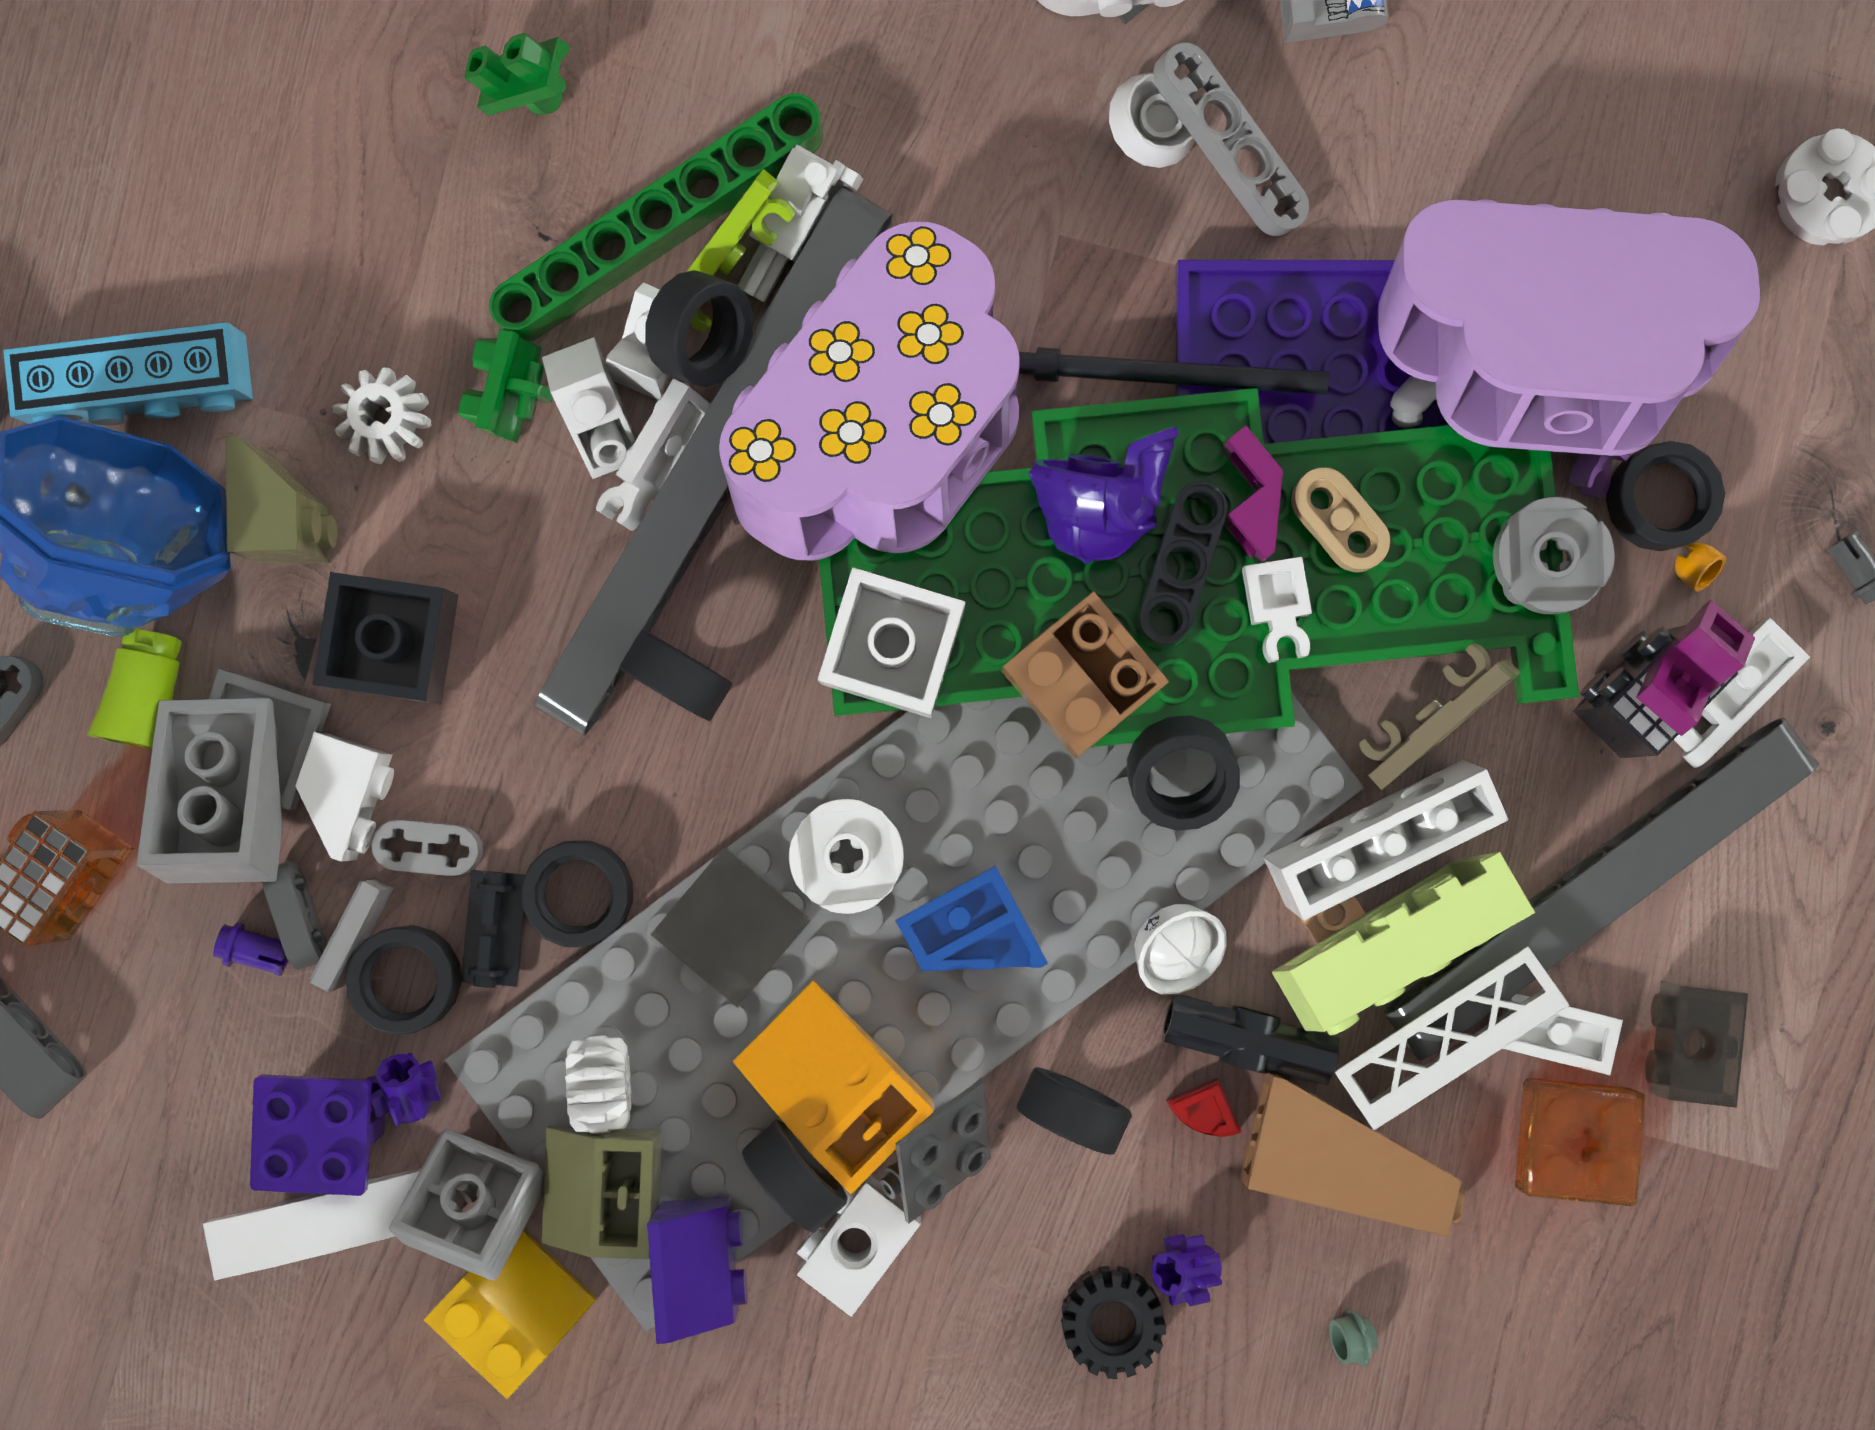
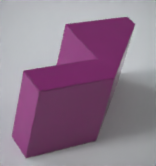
(1256, 519)
(1695, 665)

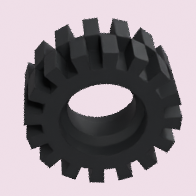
(1121, 1355)

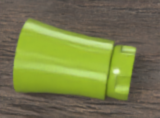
(138, 680)

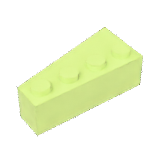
(1402, 941)

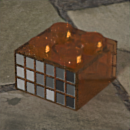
(55, 874)

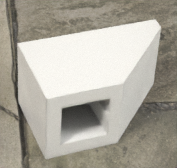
(590, 406)
(341, 790)

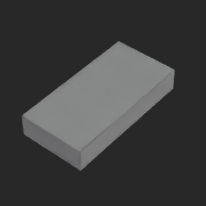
(350, 933)

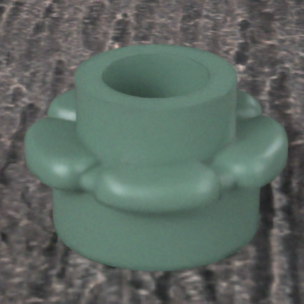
(1353, 1338)

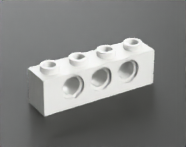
(1385, 838)

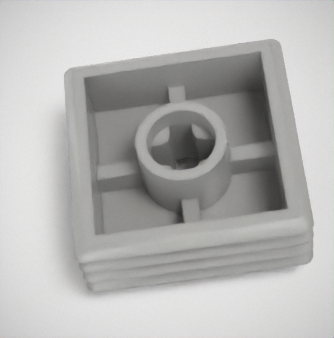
(467, 1171)

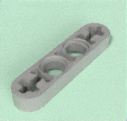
(1239, 134)

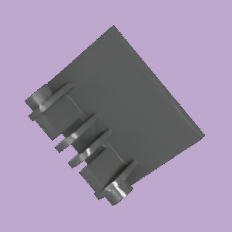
(940, 1153)

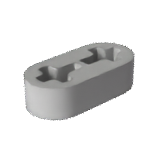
(426, 860)

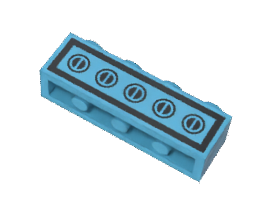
(130, 375)

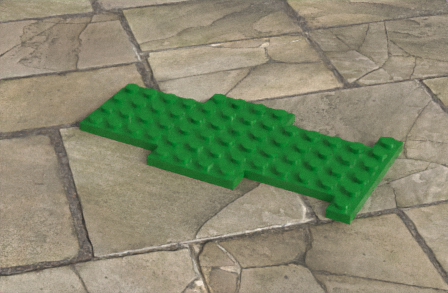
(1422, 600)

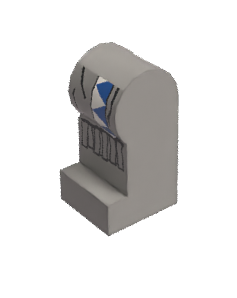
(1330, 18)

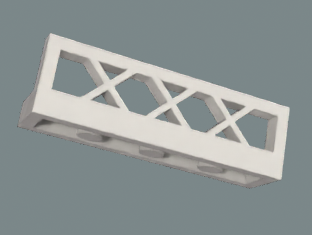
(1464, 1055)

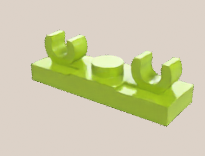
(724, 249)

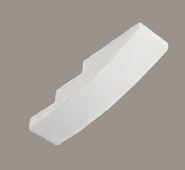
(304, 1227)

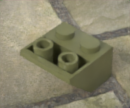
(601, 1191)

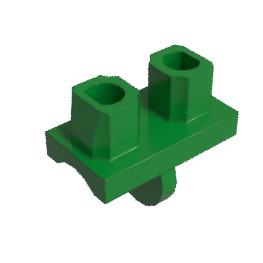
(520, 76)
(509, 388)

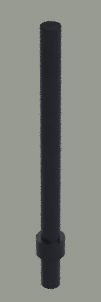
(1050, 365)

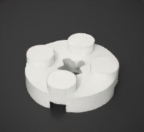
(1801, 188)
(826, 881)

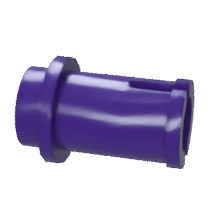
(250, 949)

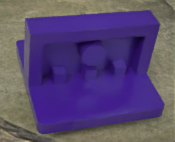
(312, 1134)

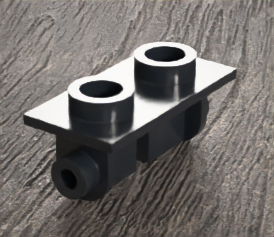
(493, 929)

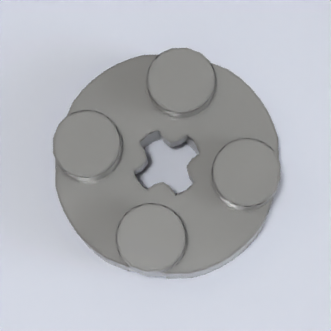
(1574, 530)

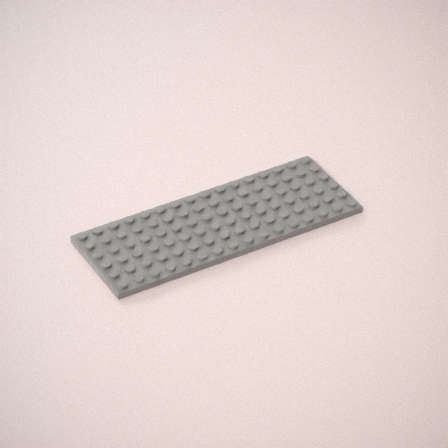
(966, 796)

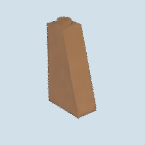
(1334, 1161)

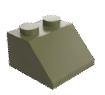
(271, 511)

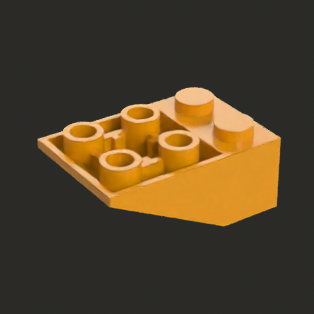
(833, 1086)

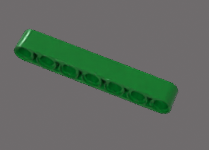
(628, 219)

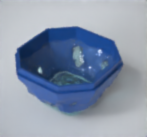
(105, 526)

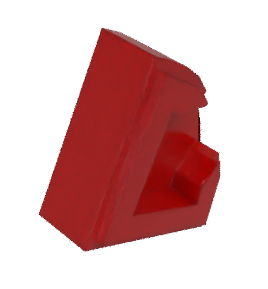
(1205, 1110)

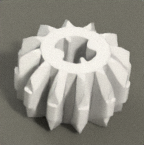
(369, 433)
(598, 1084)

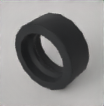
(670, 320)
(1707, 488)
(675, 675)
(1191, 810)
(534, 893)
(360, 984)
(1074, 1111)
(794, 1177)

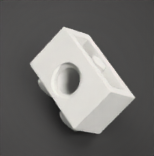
(850, 1276)

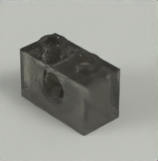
(1713, 1071)

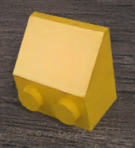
(515, 1320)

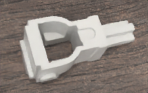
(808, 187)

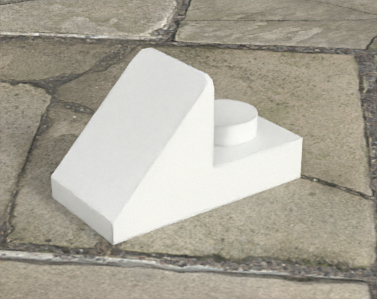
(629, 359)

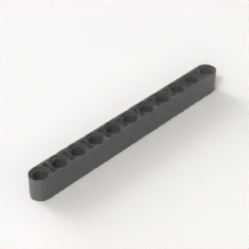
(697, 483)

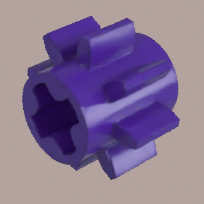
(404, 1088)
(1186, 1270)

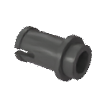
(1857, 565)

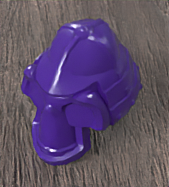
(1097, 505)

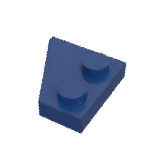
(971, 929)

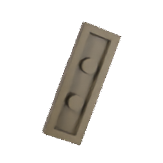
(1438, 717)

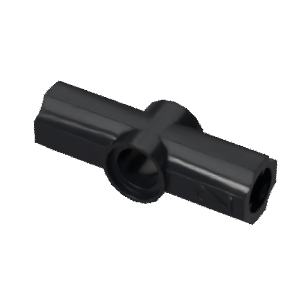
(1251, 1039)

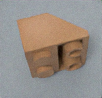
(1084, 675)

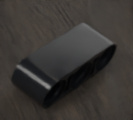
(1193, 540)

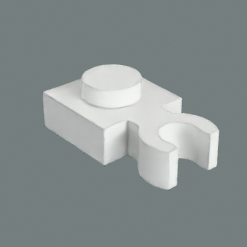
(1278, 596)

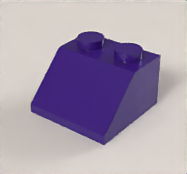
(695, 1266)

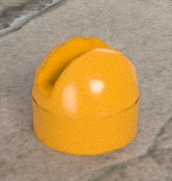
(1700, 566)

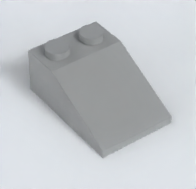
(213, 793)

